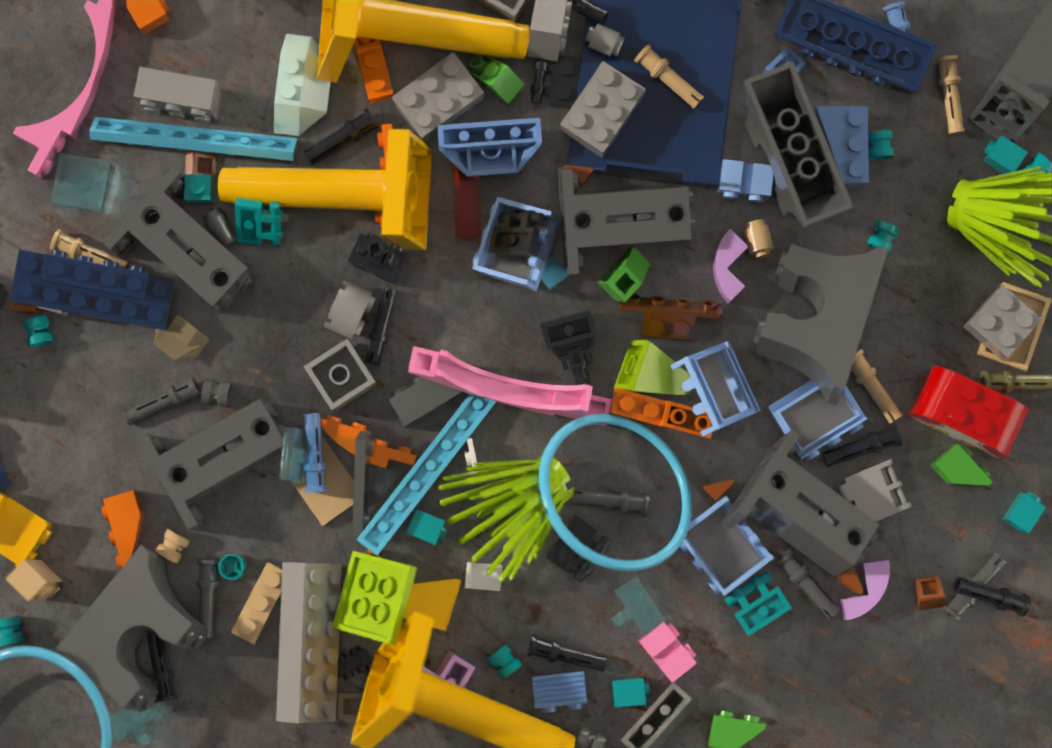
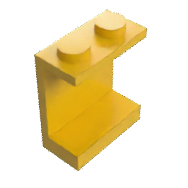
(21, 531)

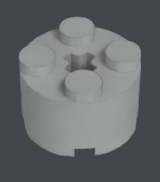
(348, 310)

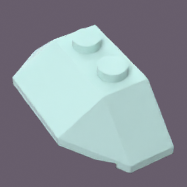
(298, 95)

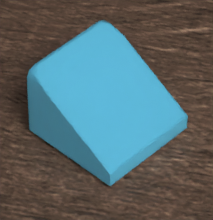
(553, 274)

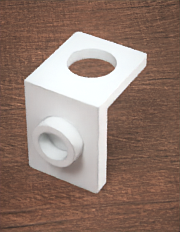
(470, 454)
(477, 578)

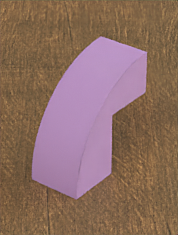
(727, 253)
(875, 580)

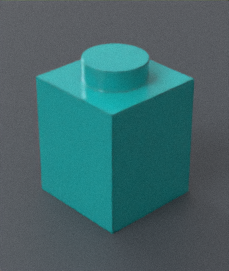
(1004, 155)
(199, 189)
(1024, 512)
(427, 527)
(630, 692)

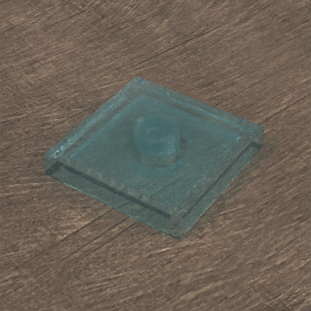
(81, 182)
(293, 456)

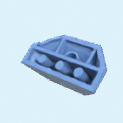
(490, 145)

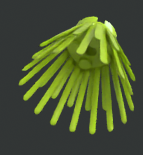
(999, 202)
(525, 524)

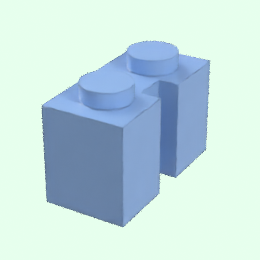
(745, 180)

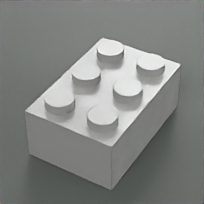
(178, 94)
(438, 97)
(602, 109)

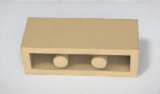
(35, 580)
(260, 605)

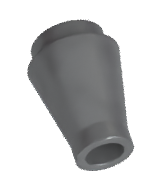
(219, 226)

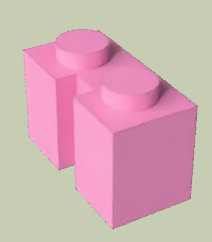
(667, 651)

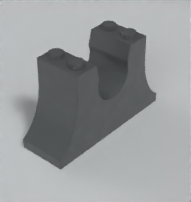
(795, 146)
(842, 297)
(112, 627)

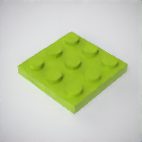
(374, 597)

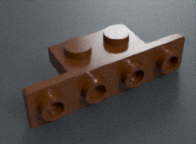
(670, 317)

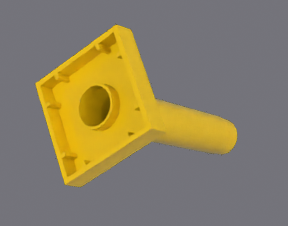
(412, 25)
(398, 191)
(401, 687)

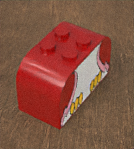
(968, 412)

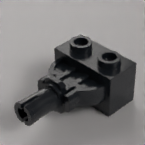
(378, 258)
(570, 339)

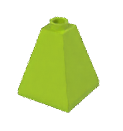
(649, 371)

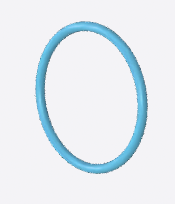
(566, 535)
(77, 673)

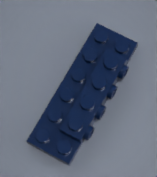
(856, 43)
(92, 288)

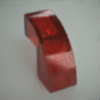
(467, 205)

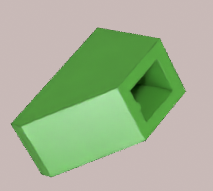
(495, 77)
(625, 275)
(958, 468)
(732, 732)

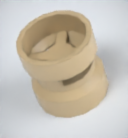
(172, 546)

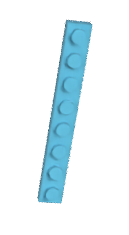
(193, 138)
(424, 473)

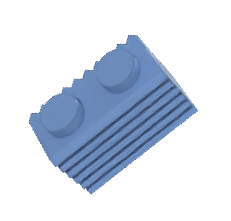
(559, 690)

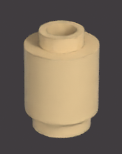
(758, 239)

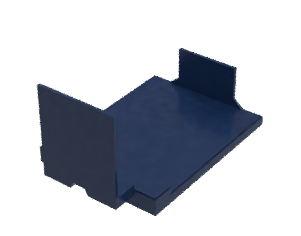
(664, 134)

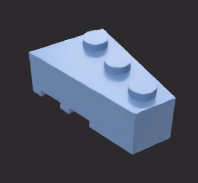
(847, 139)

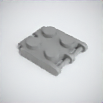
(873, 491)

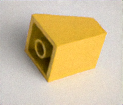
(434, 600)

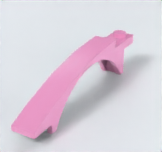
(50, 134)
(546, 399)

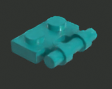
(250, 219)
(762, 610)

